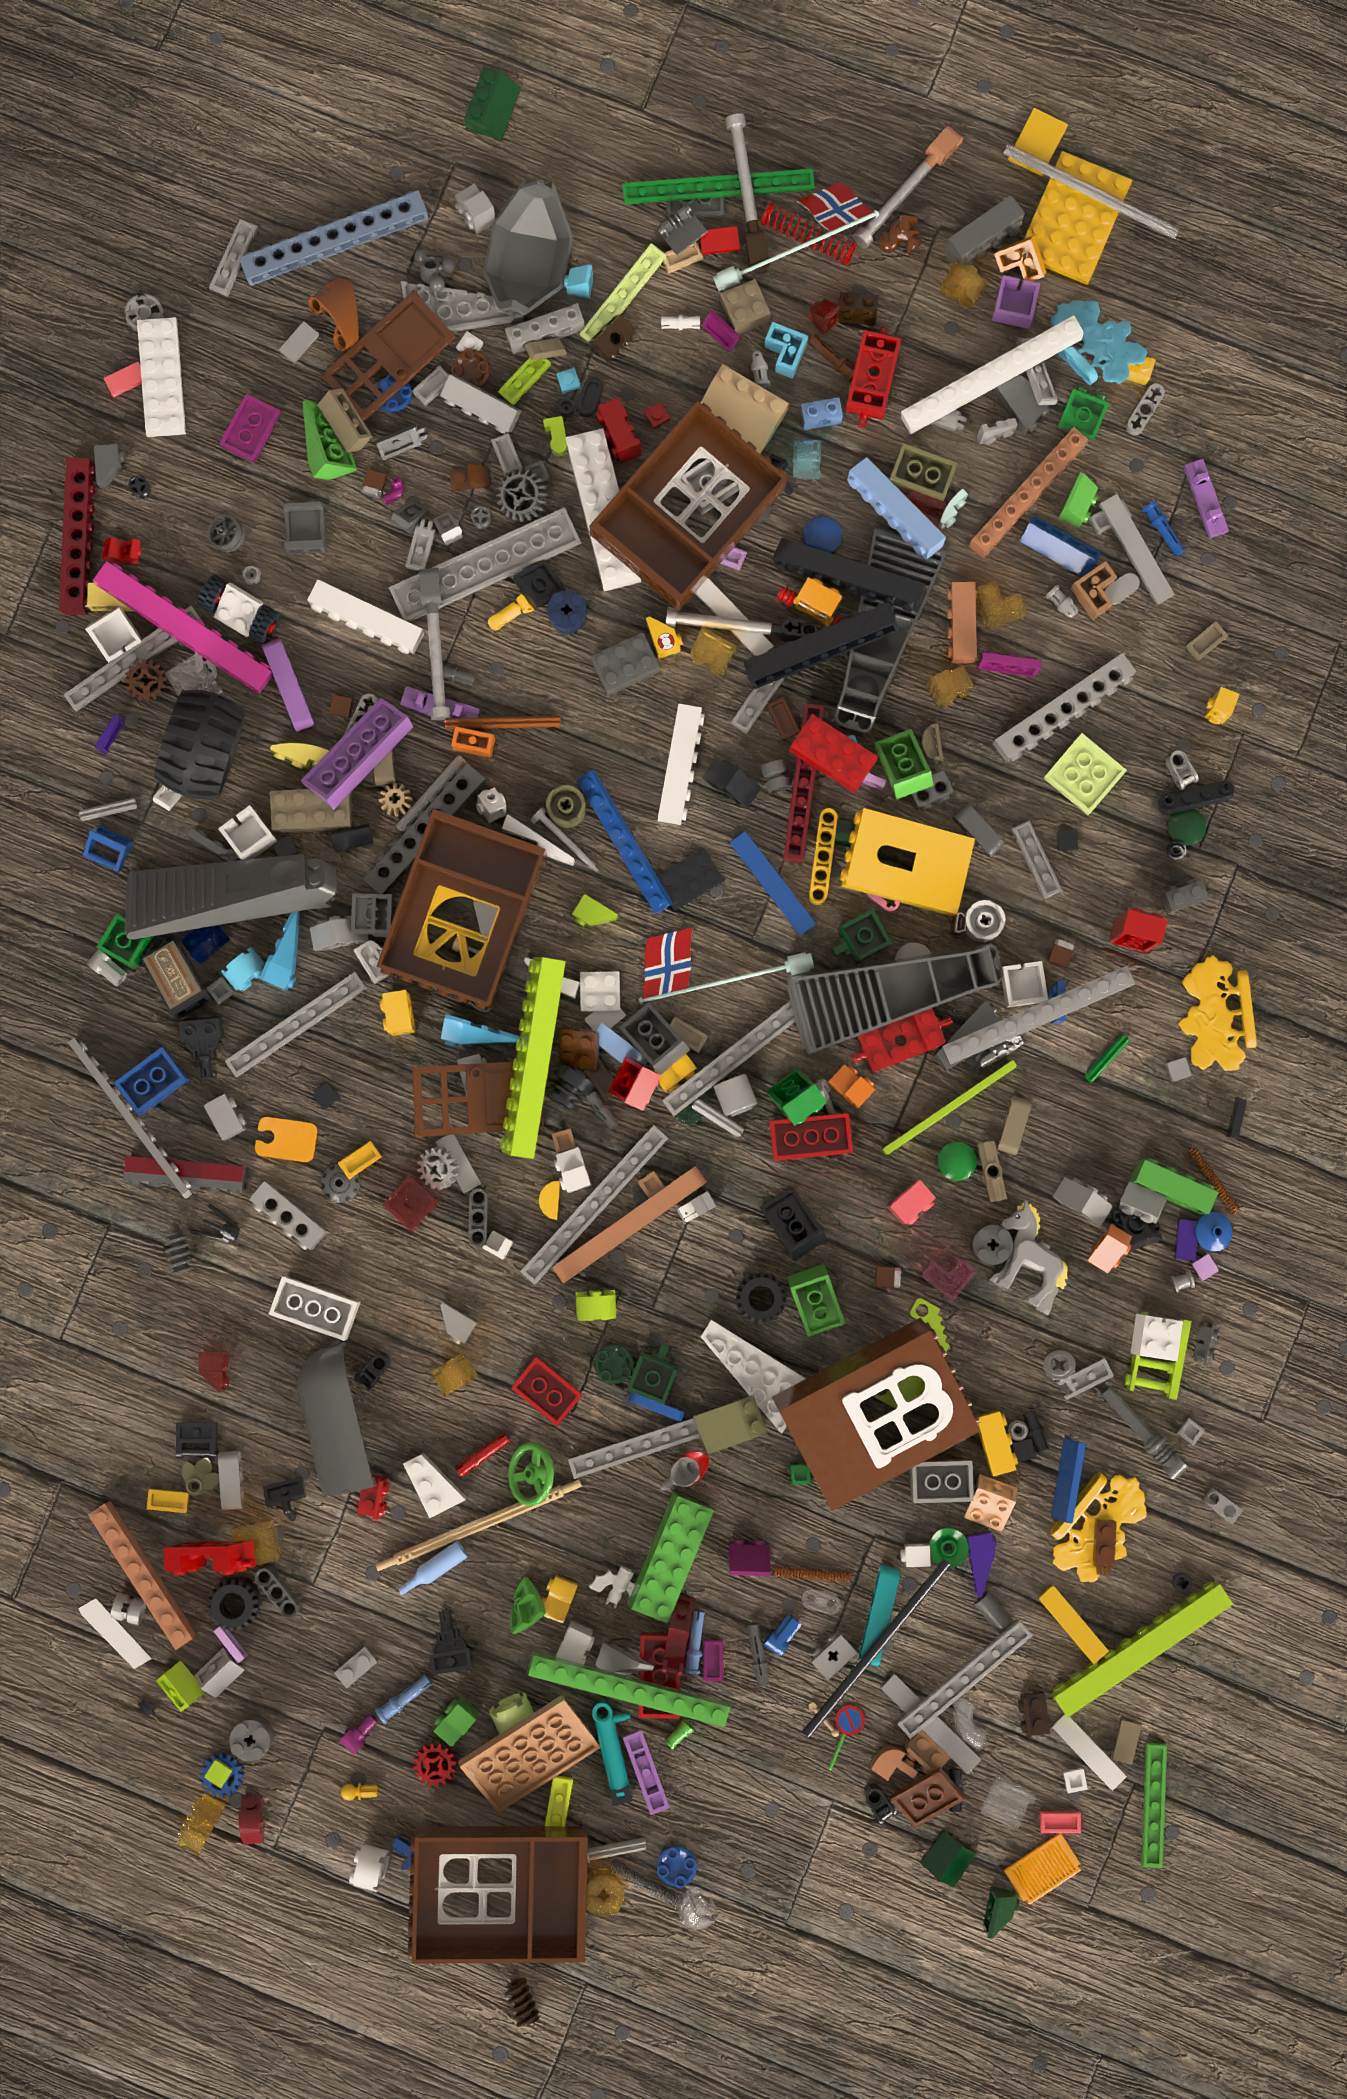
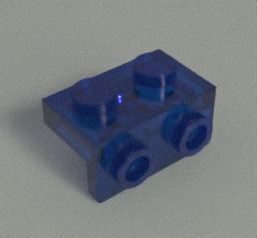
(204, 942)

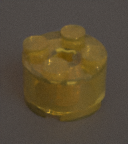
(963, 284)
(454, 1374)
(610, 1903)

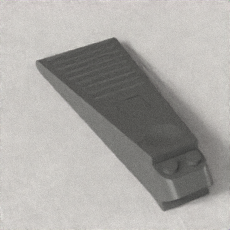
(874, 664)
(224, 893)
(866, 997)

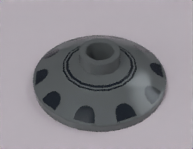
(332, 1191)

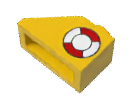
(664, 638)

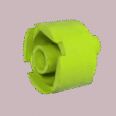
(595, 1305)

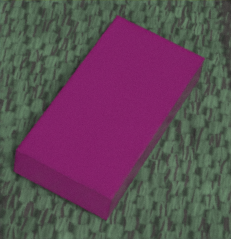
(721, 330)
(712, 1659)

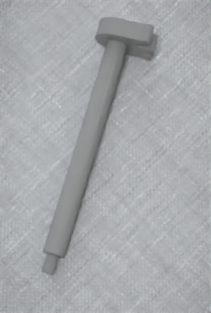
(541, 815)

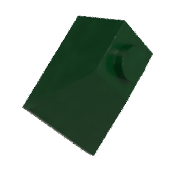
(999, 1910)

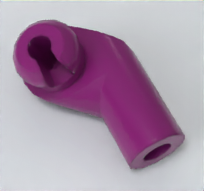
(396, 491)

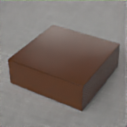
(341, 706)

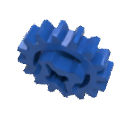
(227, 1787)

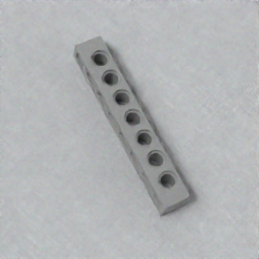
(1118, 666)

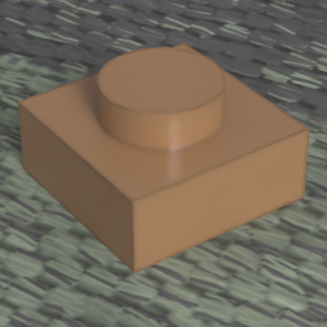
(563, 1140)
(651, 1184)

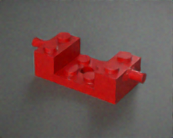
(868, 393)
(920, 1030)
(226, 1556)

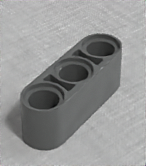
(976, 827)
(478, 1227)
(287, 1595)

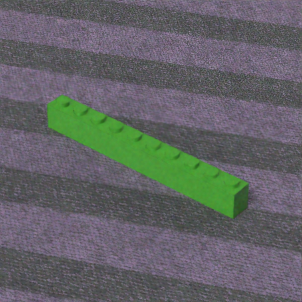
(628, 1689)

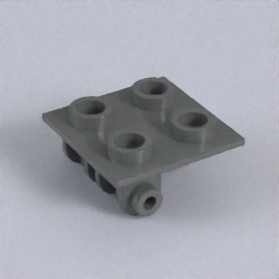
(682, 230)

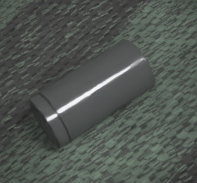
(993, 1612)

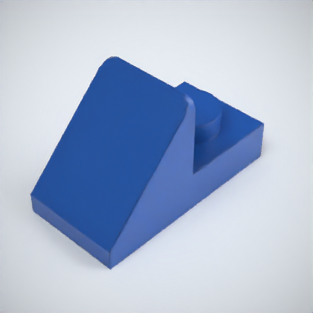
(403, 1847)

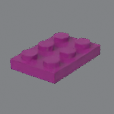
(250, 428)
(1009, 664)

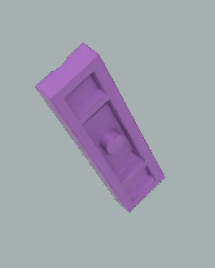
(1206, 498)
(414, 700)
(646, 1772)

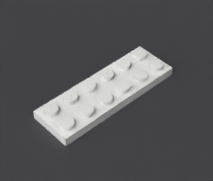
(161, 377)

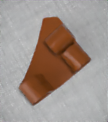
(340, 303)

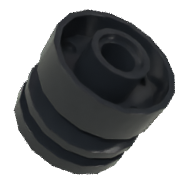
(568, 1088)

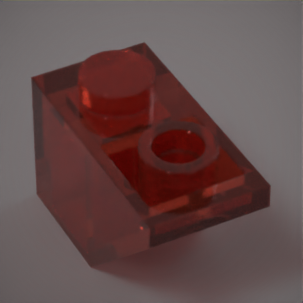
(213, 1368)

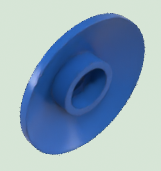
(1206, 1234)

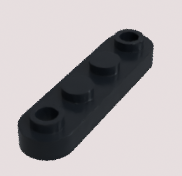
(1196, 797)

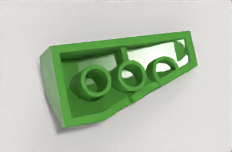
(324, 450)

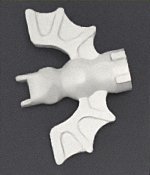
(620, 1583)

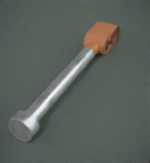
(937, 153)

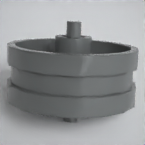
(220, 526)

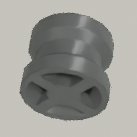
(481, 512)

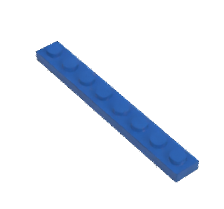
(624, 841)

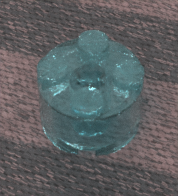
(806, 459)

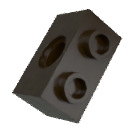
(601, 340)

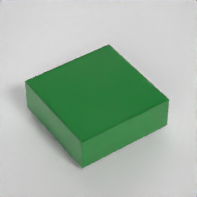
(800, 1474)

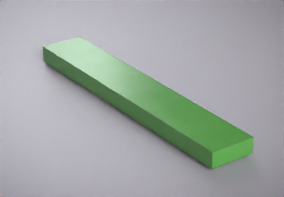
(1154, 1805)

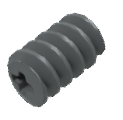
(178, 1253)

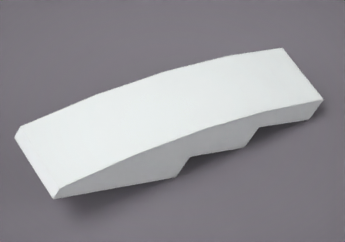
(1089, 1751)

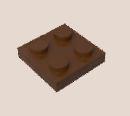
(579, 1047)

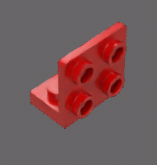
(372, 1499)

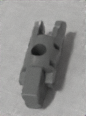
(998, 1051)

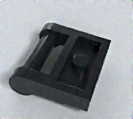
(196, 1433)

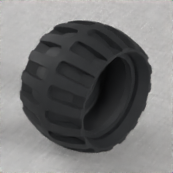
(199, 744)

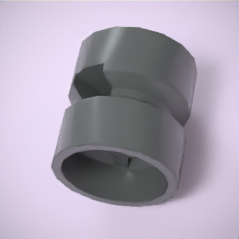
(776, 776)

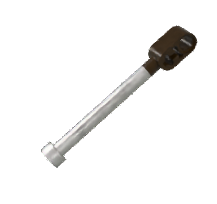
(754, 238)

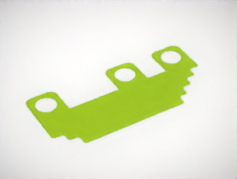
(913, 1386)

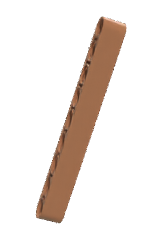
(629, 1224)

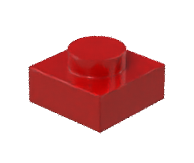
(657, 415)

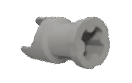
(759, 367)
(1063, 603)

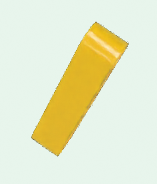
(826, 847)

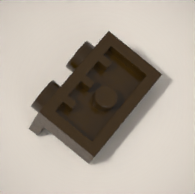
(1034, 1714)

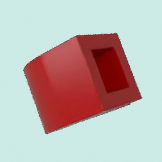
(121, 551)

